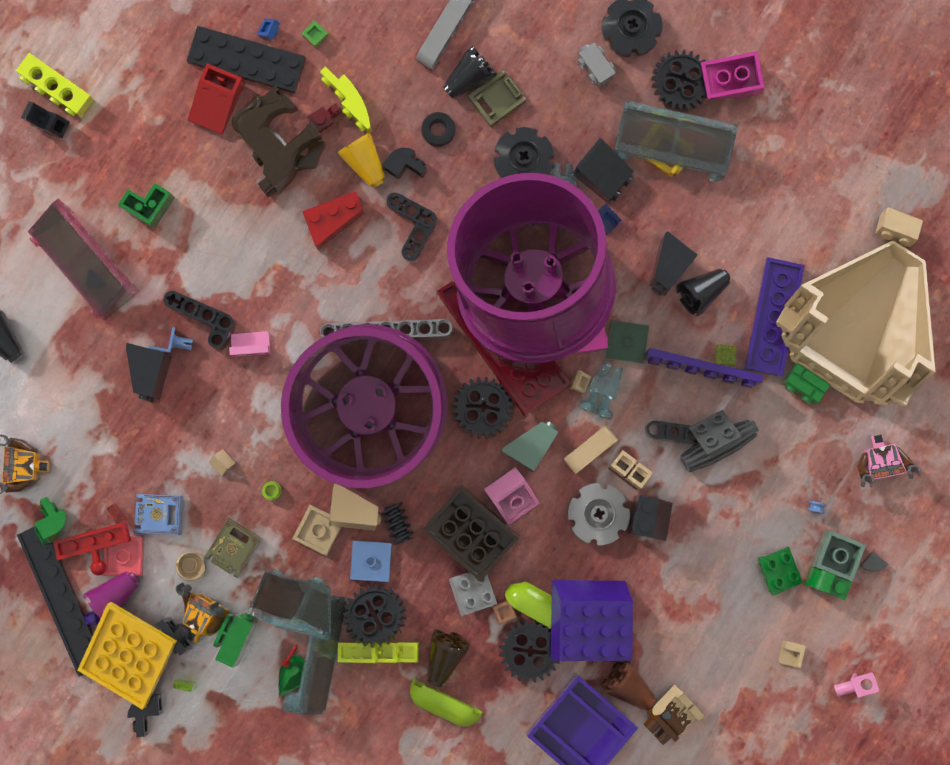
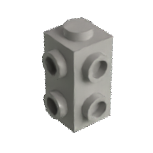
(593, 61)

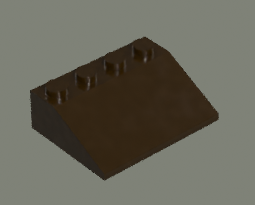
(471, 533)

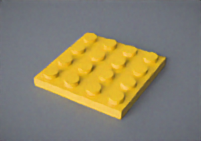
(127, 655)

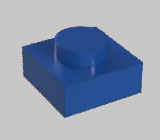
(268, 29)

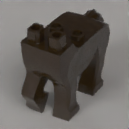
(268, 149)

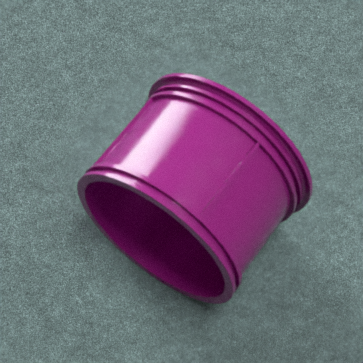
(534, 273)
(363, 406)

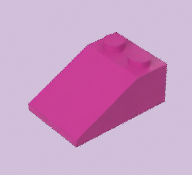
(733, 76)

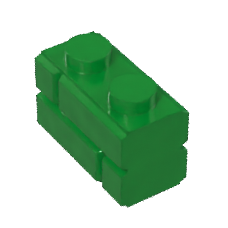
(805, 384)

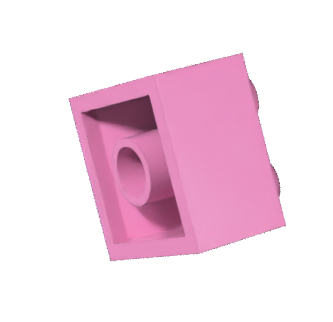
(512, 496)

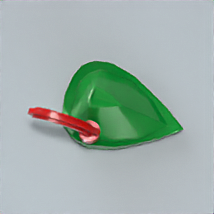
(290, 672)

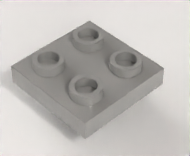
(471, 593)

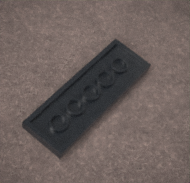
(246, 59)

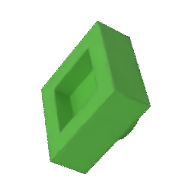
(314, 34)

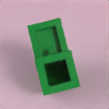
(52, 525)
(827, 583)

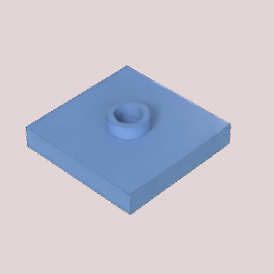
(371, 561)

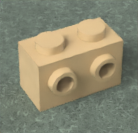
(898, 227)

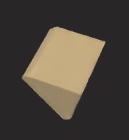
(580, 381)
(222, 462)

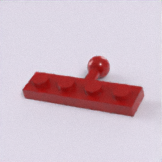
(92, 542)

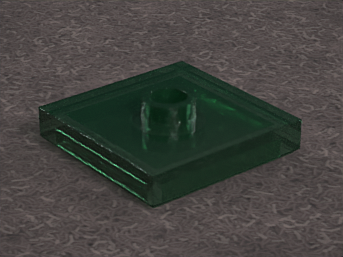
(627, 341)

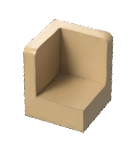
(791, 654)

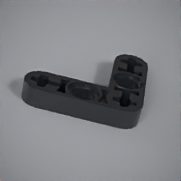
(419, 226)

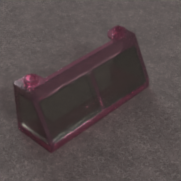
(82, 260)

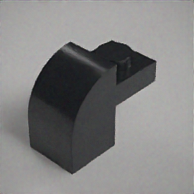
(45, 120)
(402, 159)
(153, 708)

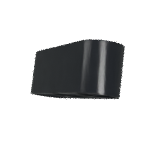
(663, 434)

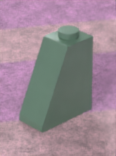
(532, 445)

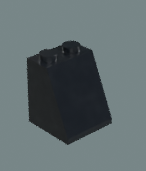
(603, 171)
(670, 263)
(147, 371)
(650, 517)

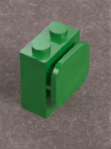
(234, 638)

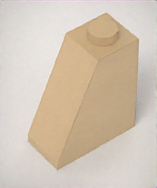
(352, 511)

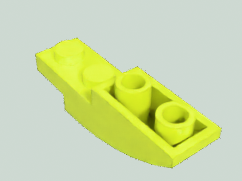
(353, 104)

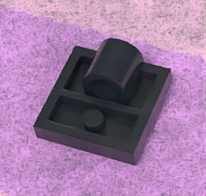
(170, 628)

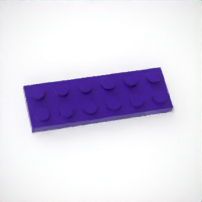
(766, 346)
(709, 369)

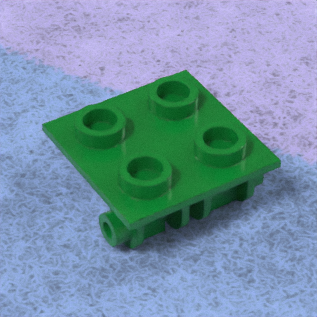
(779, 571)

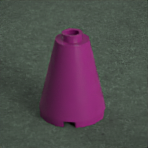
(114, 590)

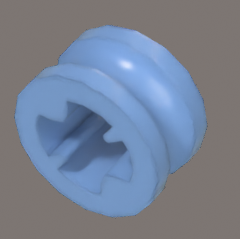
(816, 507)

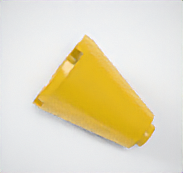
(364, 160)

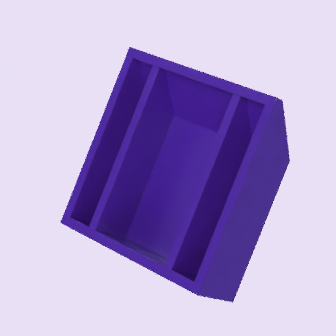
(591, 621)
(581, 727)

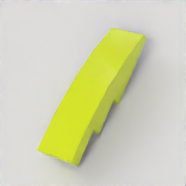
(392, 653)

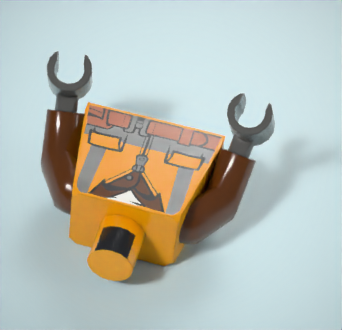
(20, 465)
(200, 613)

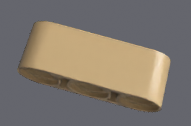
(591, 449)

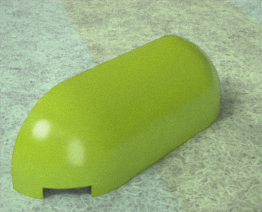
(530, 601)
(443, 705)

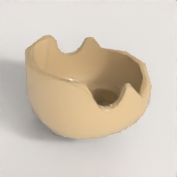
(190, 566)

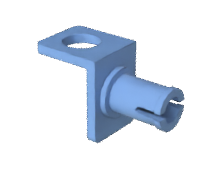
(175, 341)

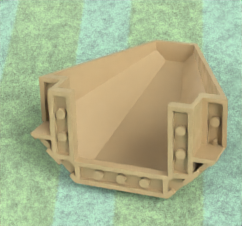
(865, 326)

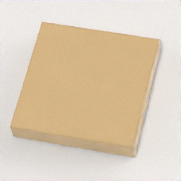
(316, 532)

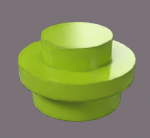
(271, 490)

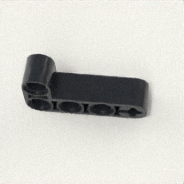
(198, 315)

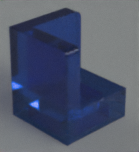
(609, 218)

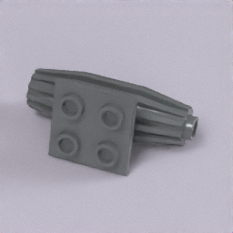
(716, 440)

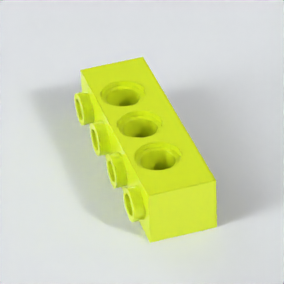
(33, 66)

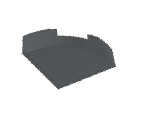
(874, 562)

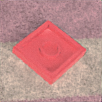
(124, 557)

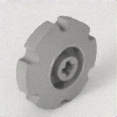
(614, 515)

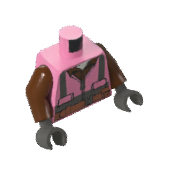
(884, 462)

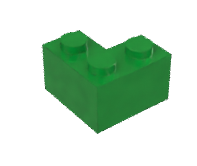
(150, 208)

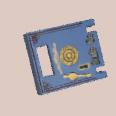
(154, 514)

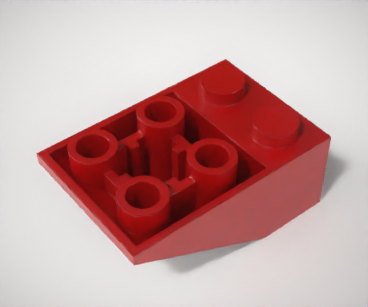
(215, 98)

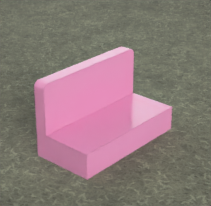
(250, 344)

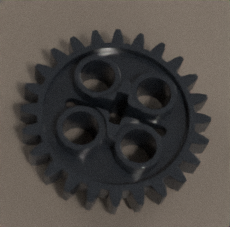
(676, 96)
(481, 425)
(390, 607)
(527, 668)

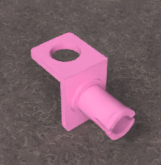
(855, 685)

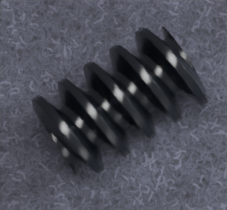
(397, 523)

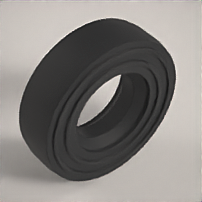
(433, 118)

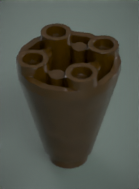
(445, 656)

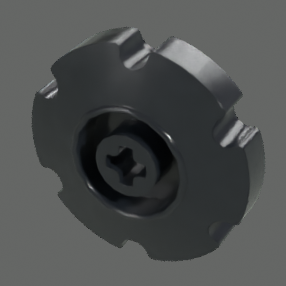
(642, 36)
(518, 145)

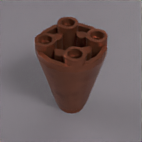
(628, 686)

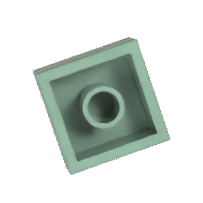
(838, 555)

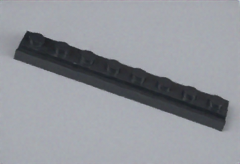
(58, 595)

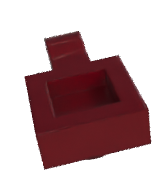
(322, 119)

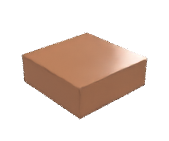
(504, 612)

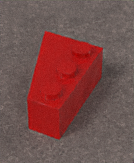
(332, 217)

